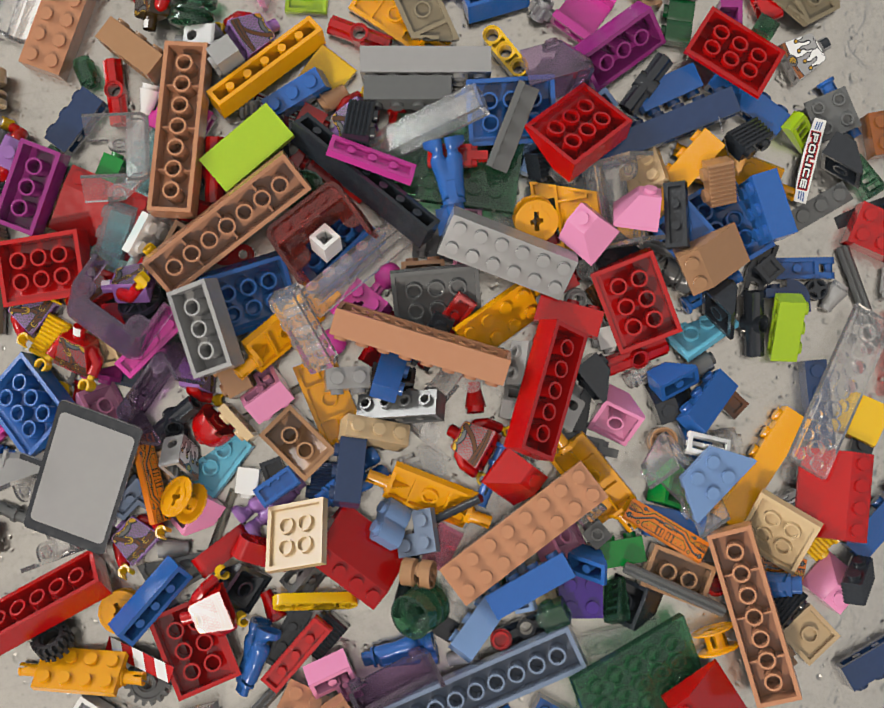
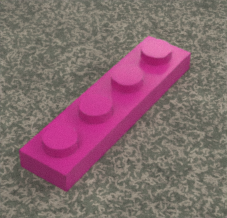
(371, 159)
(132, 367)

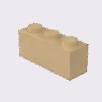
(378, 432)

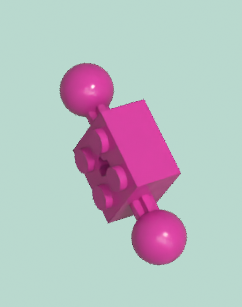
(369, 298)

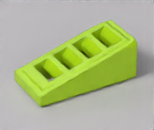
(791, 124)

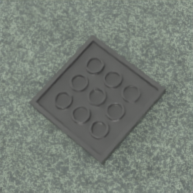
(427, 289)

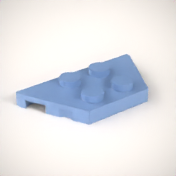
(712, 478)

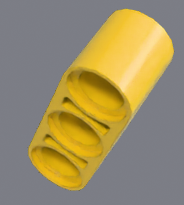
(500, 45)

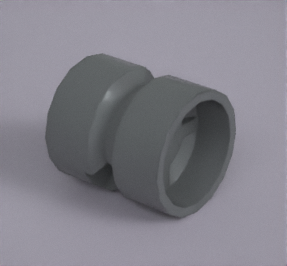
(673, 276)

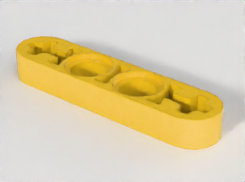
(314, 601)

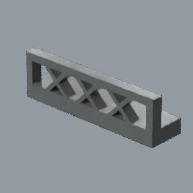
(512, 127)
(306, 580)

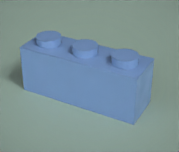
(475, 630)

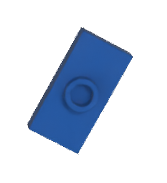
(277, 486)

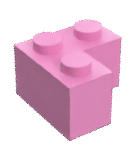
(267, 396)
(329, 674)

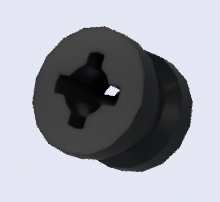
(819, 288)

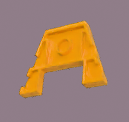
(566, 200)

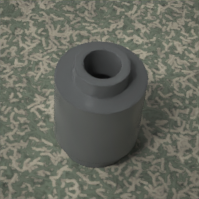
(704, 362)

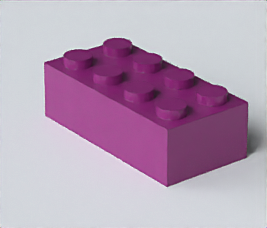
(621, 43)
(32, 187)

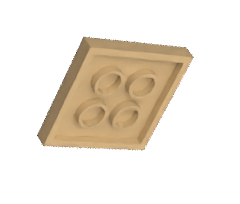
(782, 531)
(297, 535)

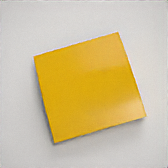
(334, 67)
(867, 422)

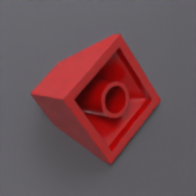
(513, 477)

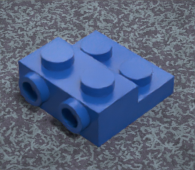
(697, 225)

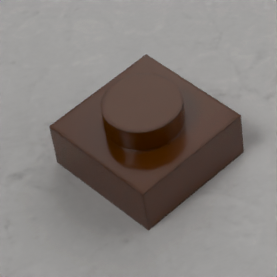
(735, 406)

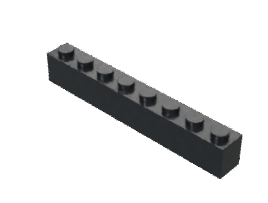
(373, 189)

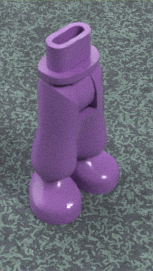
(255, 506)

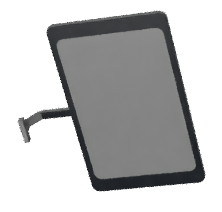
(81, 476)

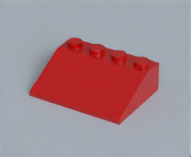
(734, 52)
(578, 131)
(74, 213)
(41, 266)
(636, 301)
(841, 499)
(357, 561)
(197, 658)
(704, 689)

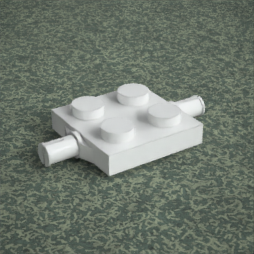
(145, 230)

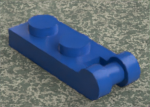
(806, 268)

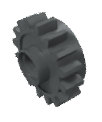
(148, 692)

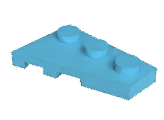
(696, 337)
(221, 464)

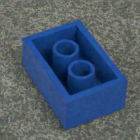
(767, 207)

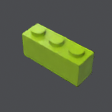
(787, 327)

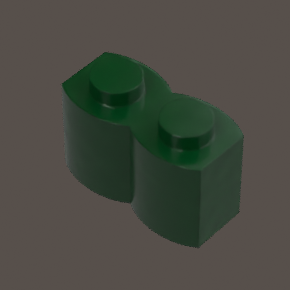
(678, 22)

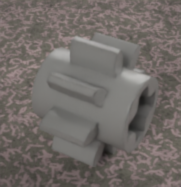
(541, 10)

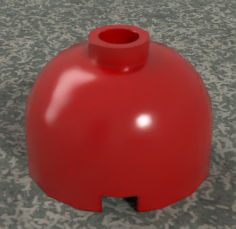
(210, 428)

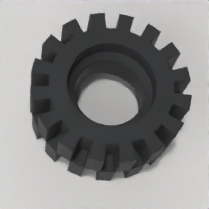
(57, 647)

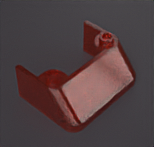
(292, 230)

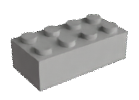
(205, 327)

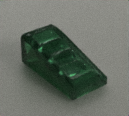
(874, 179)
(622, 605)

